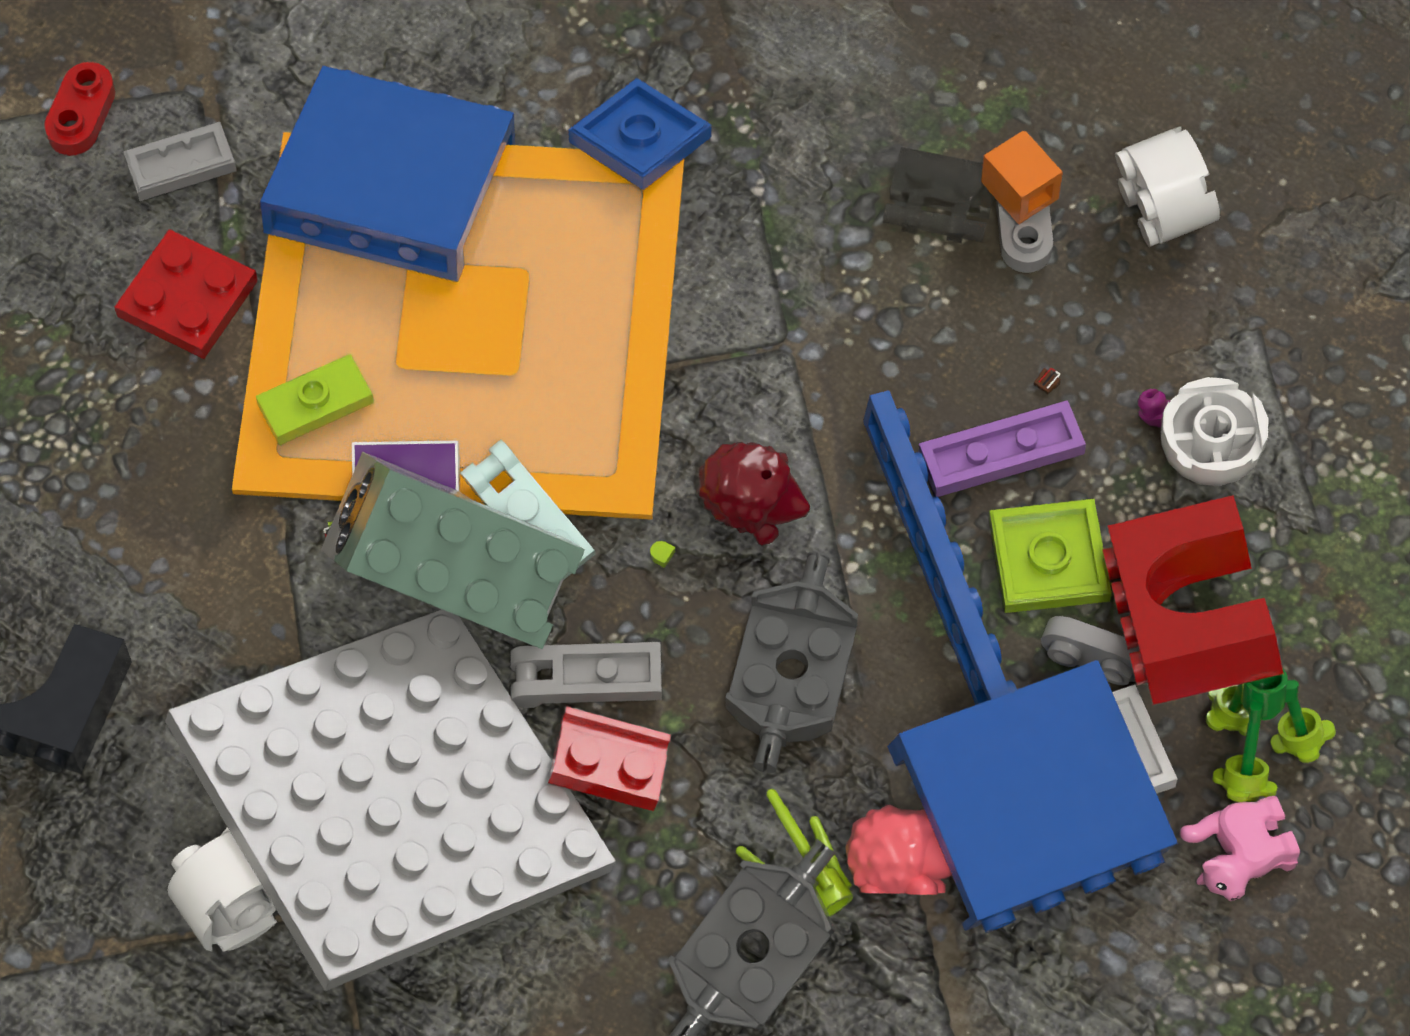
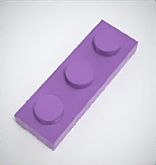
(1002, 448)

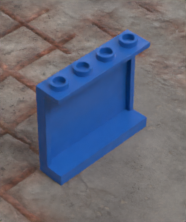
(386, 172)
(1036, 795)

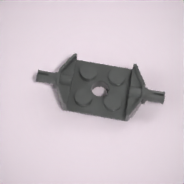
(784, 624)
(763, 900)

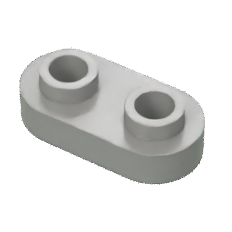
(1024, 256)
(1079, 643)

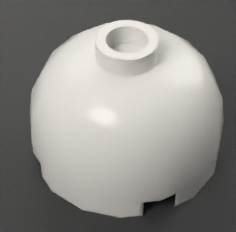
(1213, 431)

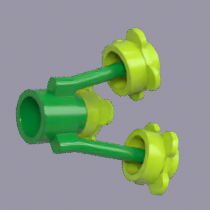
(1241, 710)

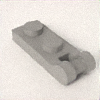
(587, 673)

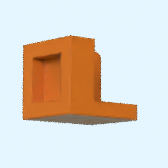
(1021, 177)

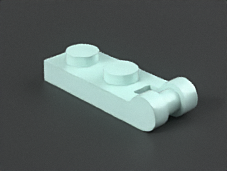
(521, 498)

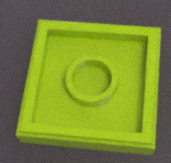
(1049, 556)

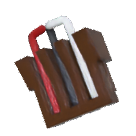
(1047, 381)

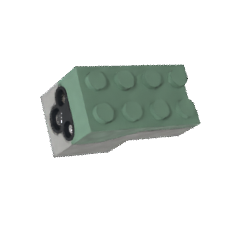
(449, 550)

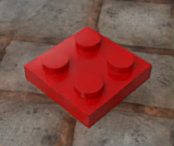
(186, 294)

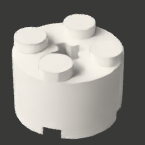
(1168, 186)
(220, 894)

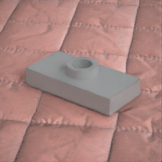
(180, 161)

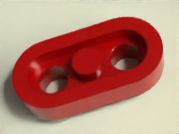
(81, 104)

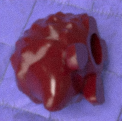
(751, 489)

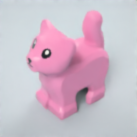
(1248, 846)

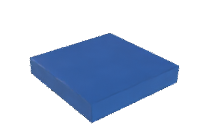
(640, 133)

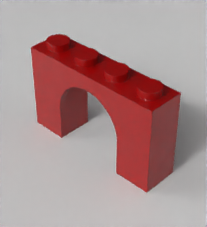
(1181, 650)

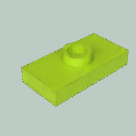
(315, 399)

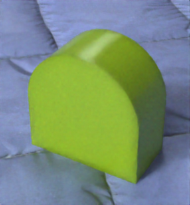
(661, 553)

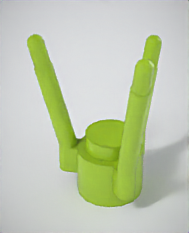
(832, 881)

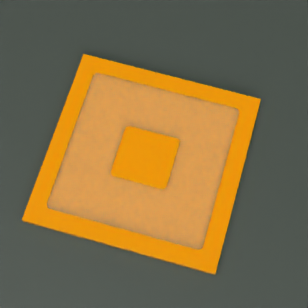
(536, 345)

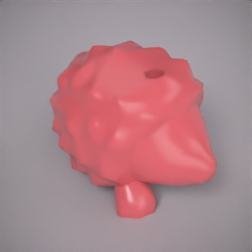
(896, 853)

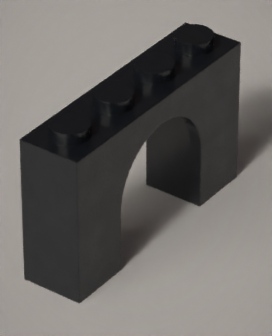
(68, 711)

